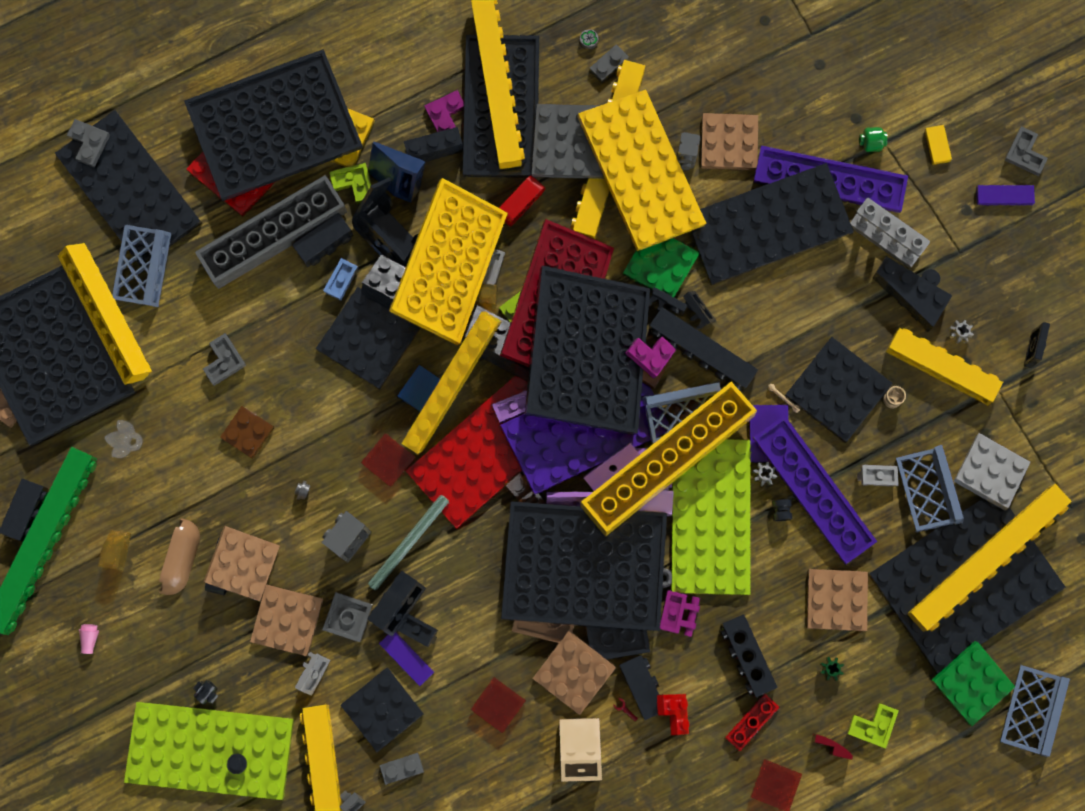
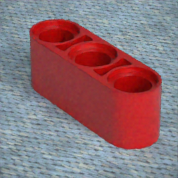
(522, 199)

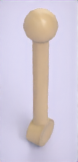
(771, 387)

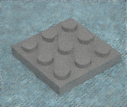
(992, 471)

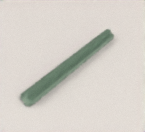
(408, 542)

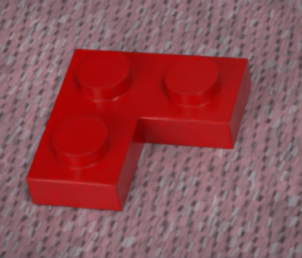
(676, 707)

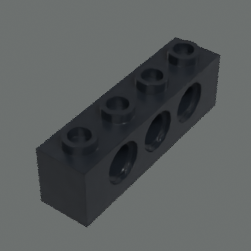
(766, 682)

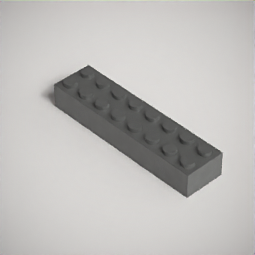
(270, 232)

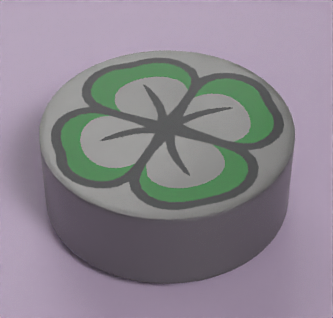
(589, 39)

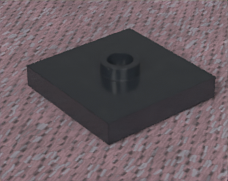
(1037, 345)

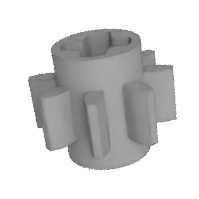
(956, 332)
(764, 479)

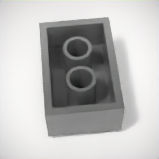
(346, 536)

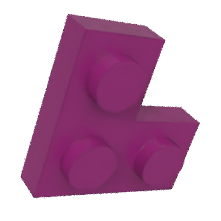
(442, 109)
(651, 359)

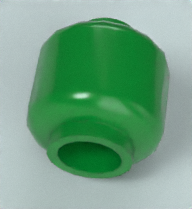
(873, 139)

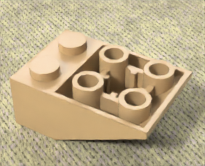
(580, 750)

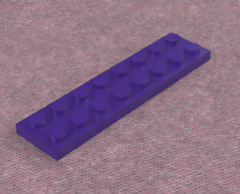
(852, 181)
(814, 490)

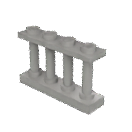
(889, 233)

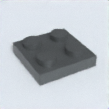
(347, 617)

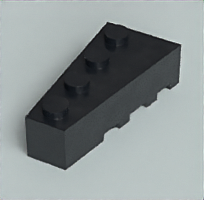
(912, 292)

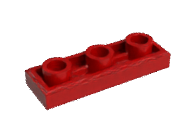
(743, 731)

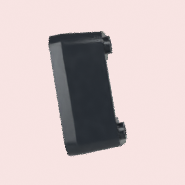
(380, 228)

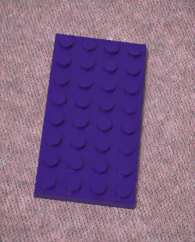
(560, 450)

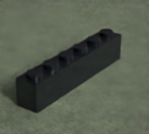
(702, 349)

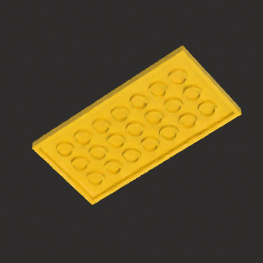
(641, 170)
(448, 262)

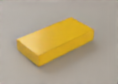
(938, 144)

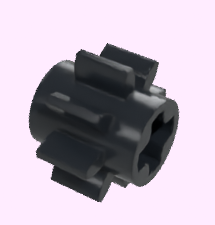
(205, 692)

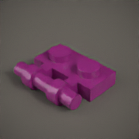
(673, 613)

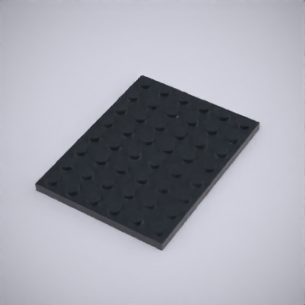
(273, 124)
(580, 351)
(53, 358)
(574, 575)
(996, 605)

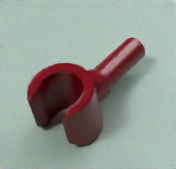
(626, 710)

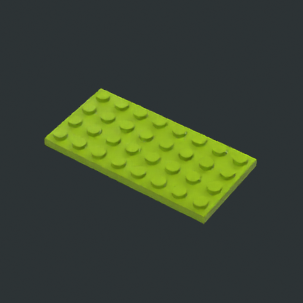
(713, 523)
(192, 748)

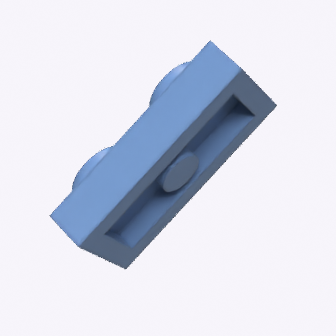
(340, 279)

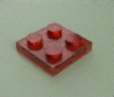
(388, 460)
(498, 705)
(776, 785)

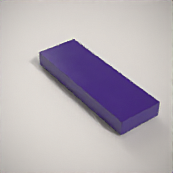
(1005, 195)
(407, 658)

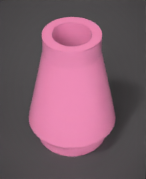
(88, 636)

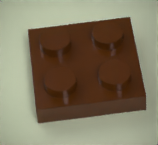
(247, 432)

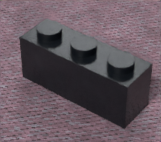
(435, 145)
(323, 240)
(23, 509)
(396, 603)
(641, 685)

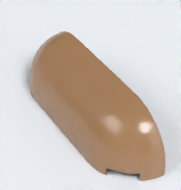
(179, 558)

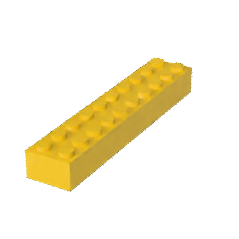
(668, 458)

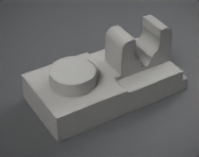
(878, 475)
(312, 674)

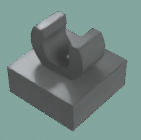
(351, 802)

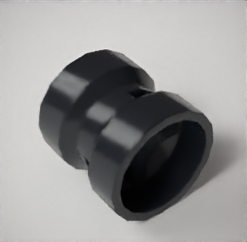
(782, 505)

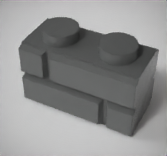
(688, 150)

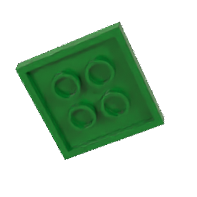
(662, 266)
(973, 683)

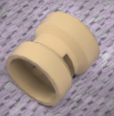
(895, 393)

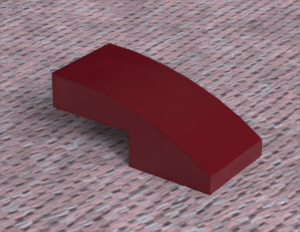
(836, 749)

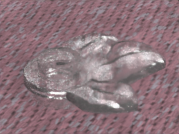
(121, 439)

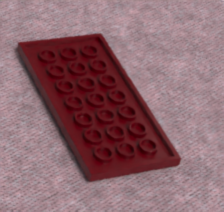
(558, 249)

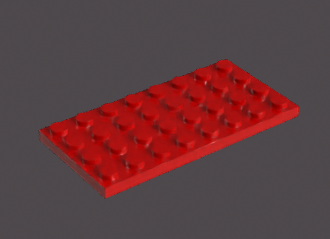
(470, 461)

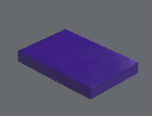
(763, 418)

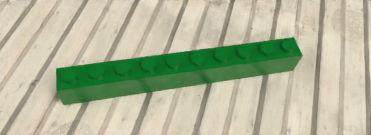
(42, 536)

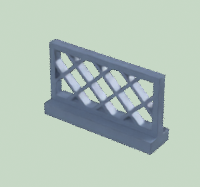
(156, 265)
(675, 397)
(945, 481)
(1052, 716)

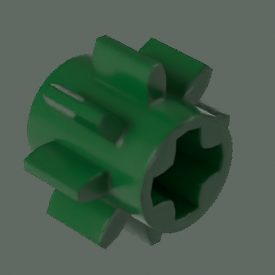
(826, 671)

